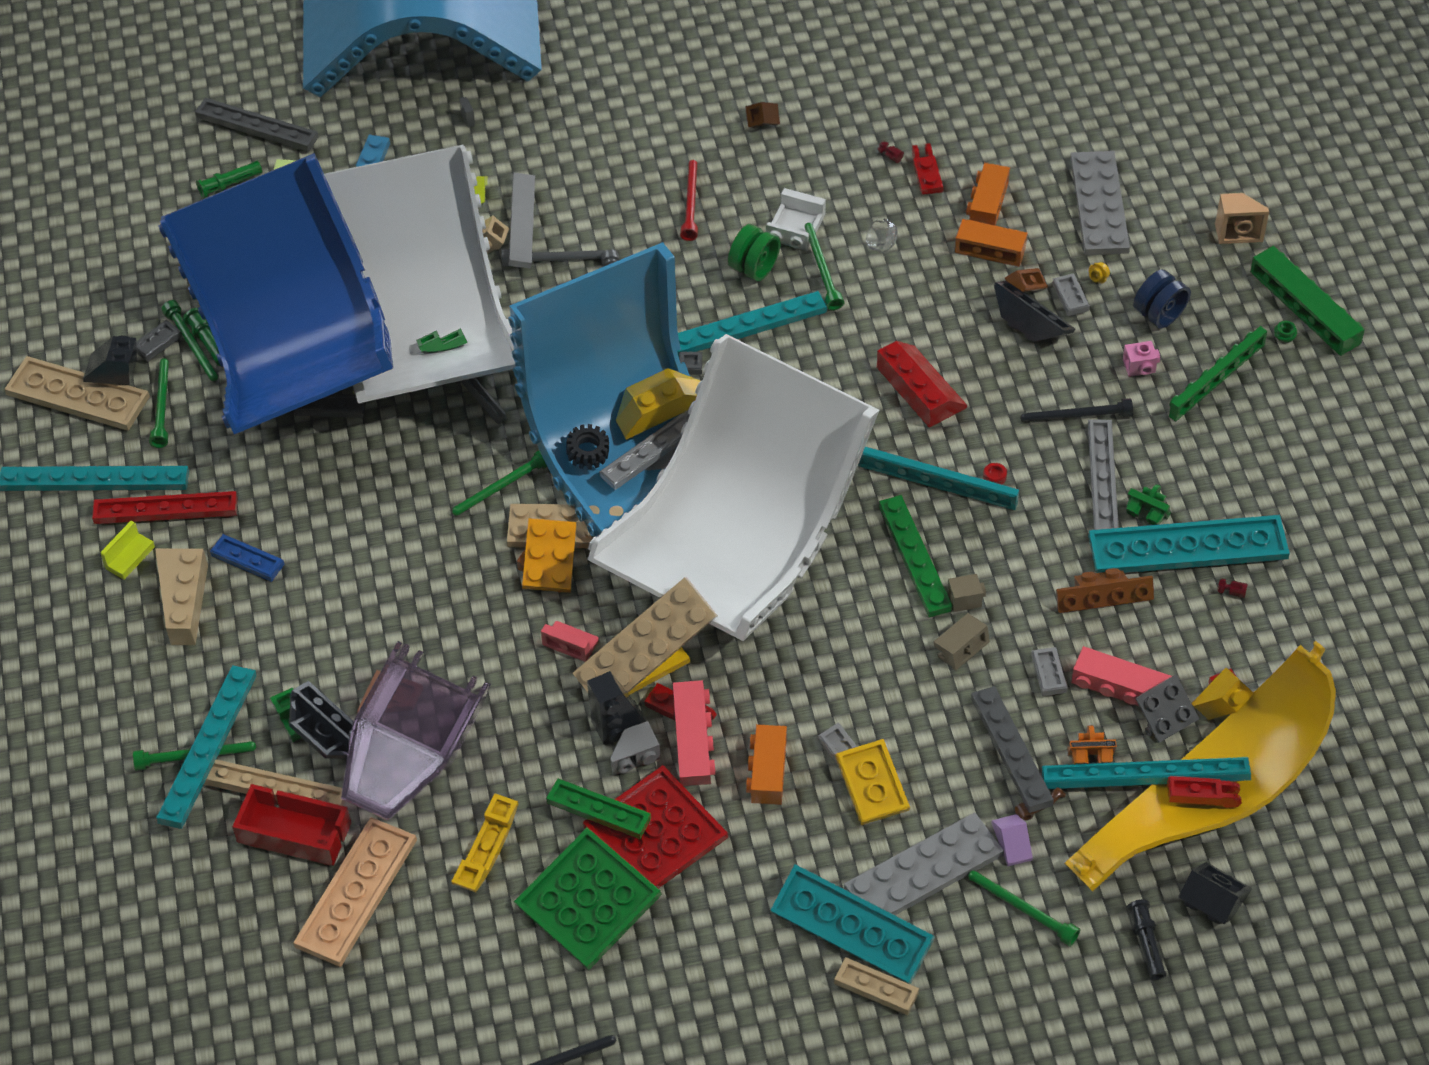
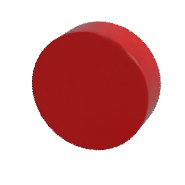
(995, 473)

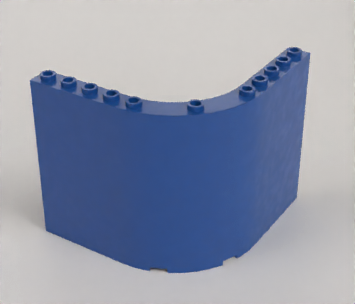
(280, 292)

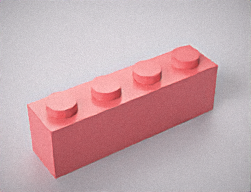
(1114, 676)
(692, 733)

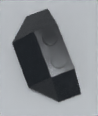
(1028, 315)
(320, 722)

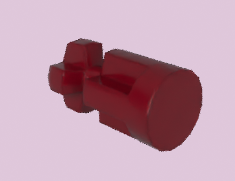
(891, 152)
(1235, 588)

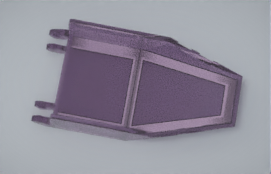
(406, 734)

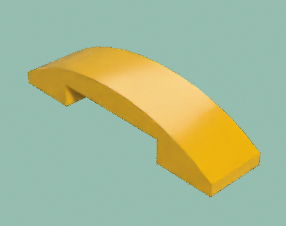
(487, 844)

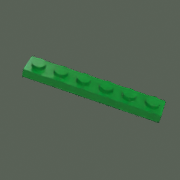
(1217, 374)
(915, 556)

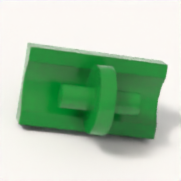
(1150, 500)

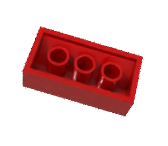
(918, 383)

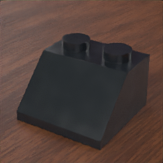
(113, 362)
(1214, 893)

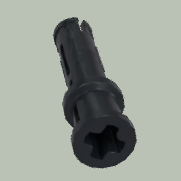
(1147, 927)

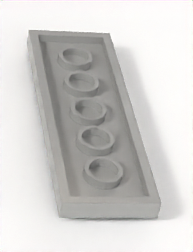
(1099, 203)
(928, 866)

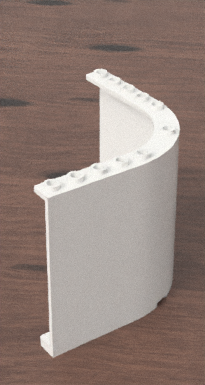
(428, 267)
(744, 489)

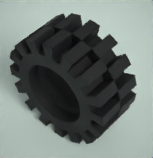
(587, 435)

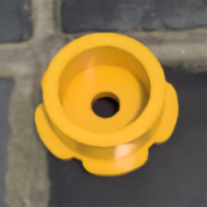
(1099, 272)

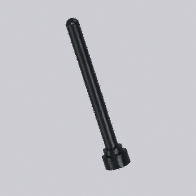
(1122, 408)
(578, 1052)

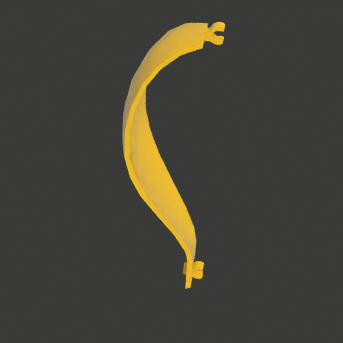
(1274, 729)

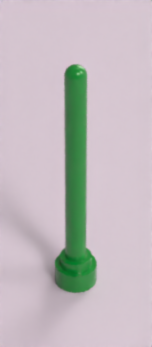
(833, 299)
(172, 311)
(159, 436)
(536, 462)
(145, 759)
(1066, 932)

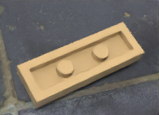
(876, 986)

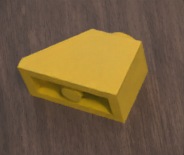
(1222, 696)

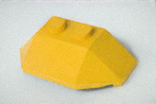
(655, 401)

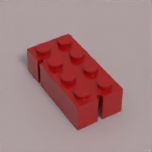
(298, 828)

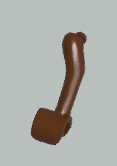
(1023, 813)

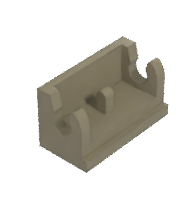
(962, 641)

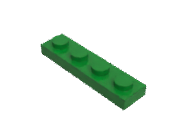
(598, 808)

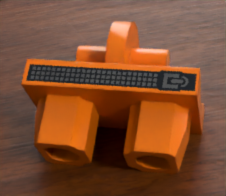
(1091, 744)

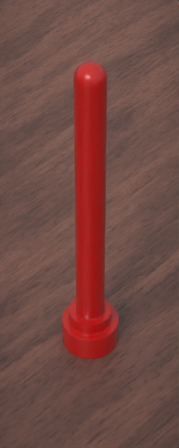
(689, 229)

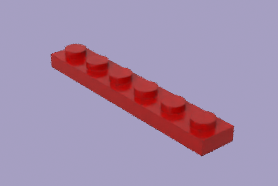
(165, 507)

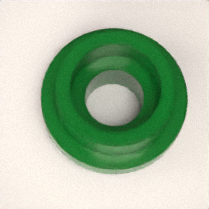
(1285, 331)

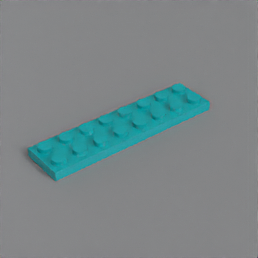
(1189, 544)

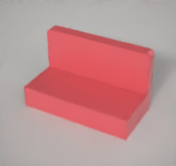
(569, 640)

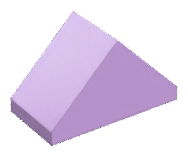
(1013, 838)

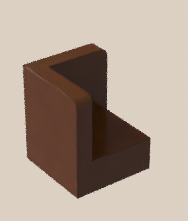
(762, 114)

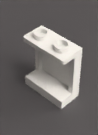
(793, 214)

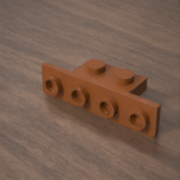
(1104, 590)

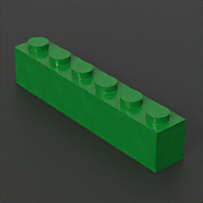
(1307, 300)

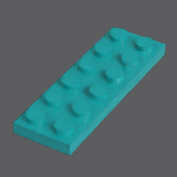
(852, 924)

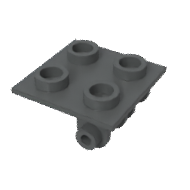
(1166, 709)

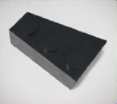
(611, 707)

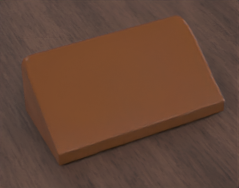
(1027, 280)

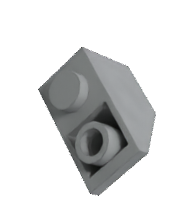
(635, 748)

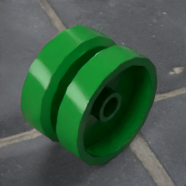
(754, 252)

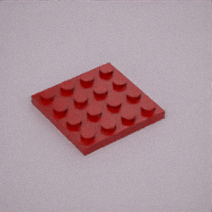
(676, 834)

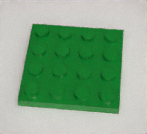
(588, 898)

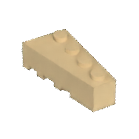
(182, 591)

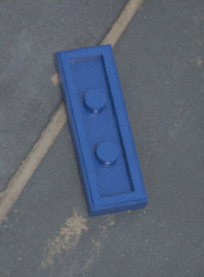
(247, 557)

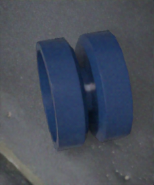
(1161, 298)

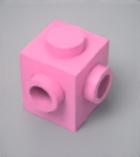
(1140, 358)

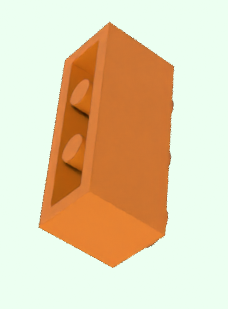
(988, 194)
(991, 242)
(767, 764)

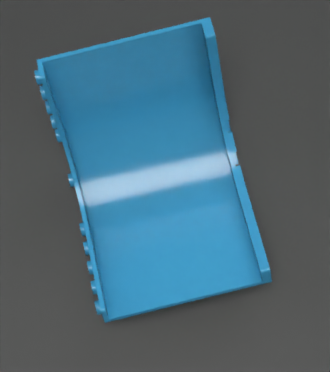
(345, 31)
(578, 356)

